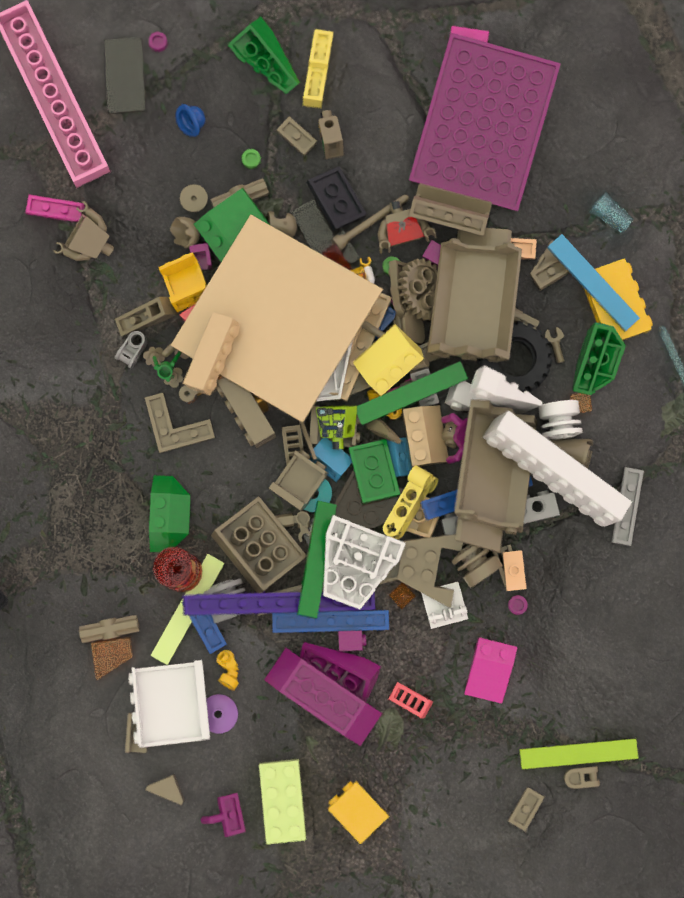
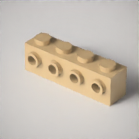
(211, 354)

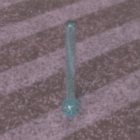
(672, 351)

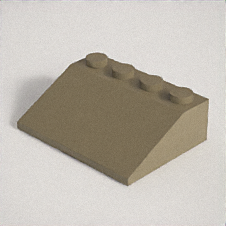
(257, 546)

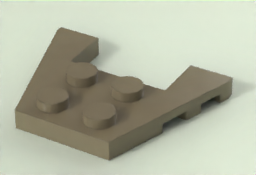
(420, 565)

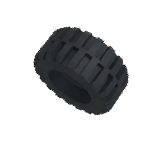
(540, 353)

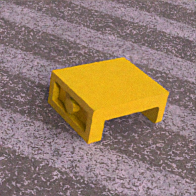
(184, 281)
(357, 811)

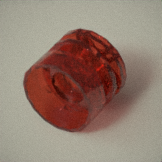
(168, 566)

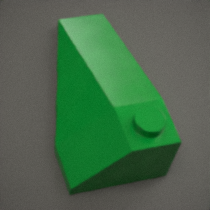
(262, 51)

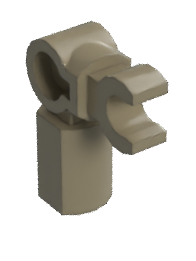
(302, 520)

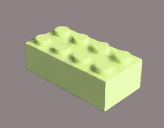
(282, 801)

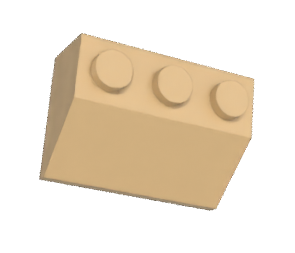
(424, 435)

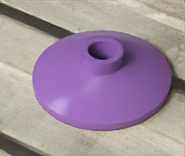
(229, 713)

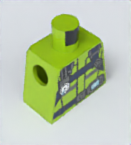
(337, 423)

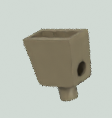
(330, 135)

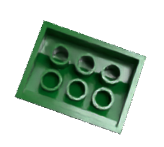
(226, 220)

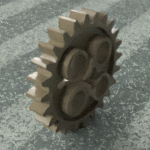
(415, 281)

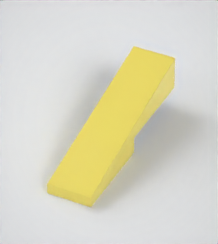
(317, 69)

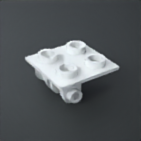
(442, 615)

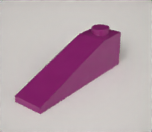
(347, 670)

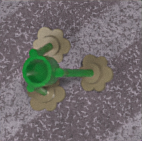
(165, 369)

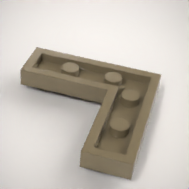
(169, 438)

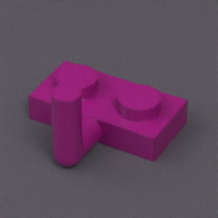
(229, 814)

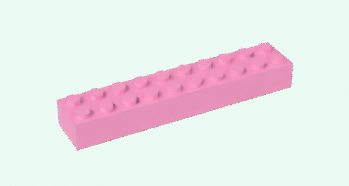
(52, 94)

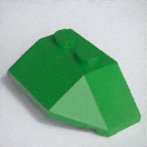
(598, 359)
(168, 513)

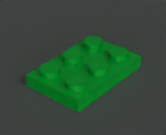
(374, 471)

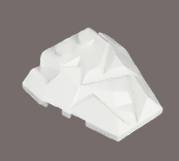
(356, 561)

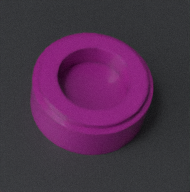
(158, 42)
(517, 605)

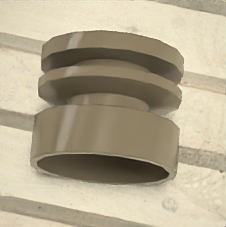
(477, 564)

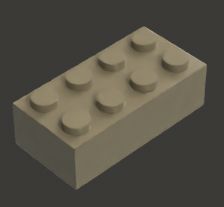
(247, 411)

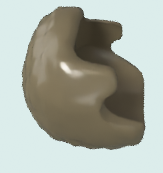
(184, 232)

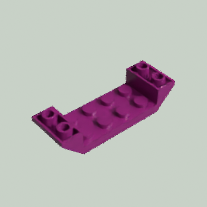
(322, 697)

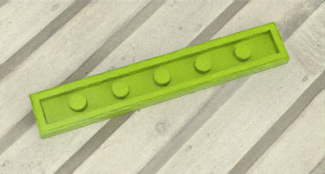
(578, 753)

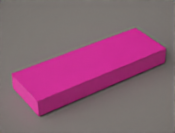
(54, 208)

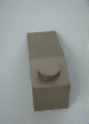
(145, 315)

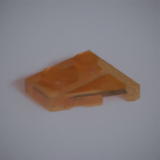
(110, 654)

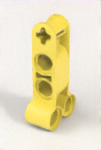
(419, 482)

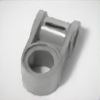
(131, 350)

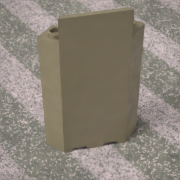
(475, 296)
(490, 485)

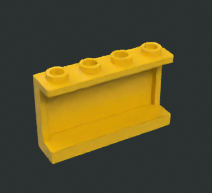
(620, 279)

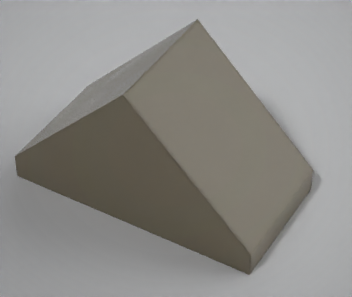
(168, 789)

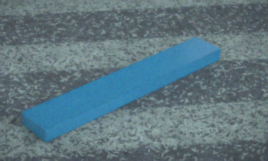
(593, 282)

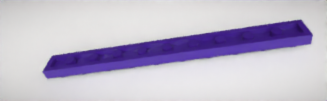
(260, 604)

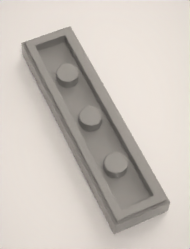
(631, 489)

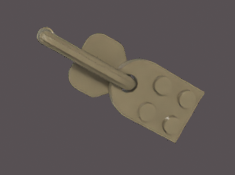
(403, 319)

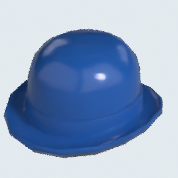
(190, 119)

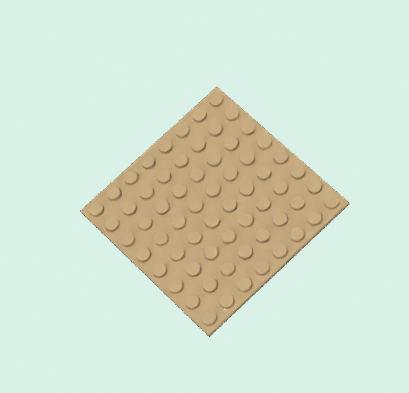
(292, 316)

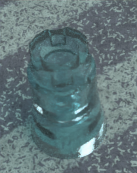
(611, 213)

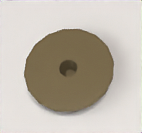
(193, 198)

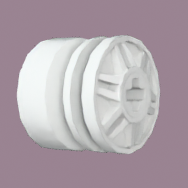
(560, 419)

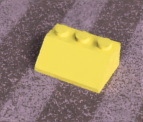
(388, 359)

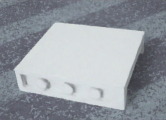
(169, 704)

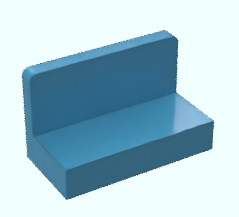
(400, 457)
(334, 459)

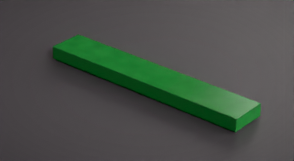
(411, 393)
(315, 561)

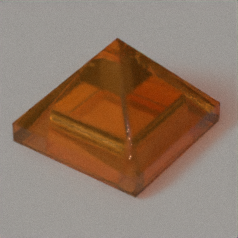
(402, 595)

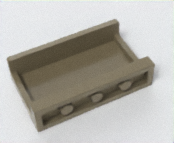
(450, 209)

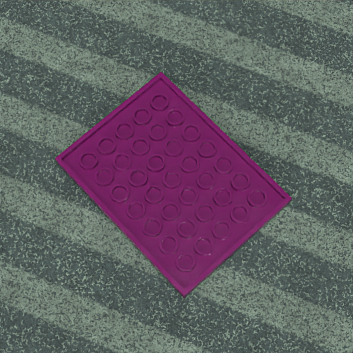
(484, 121)

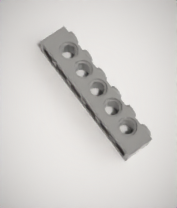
(548, 510)

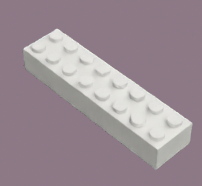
(556, 469)

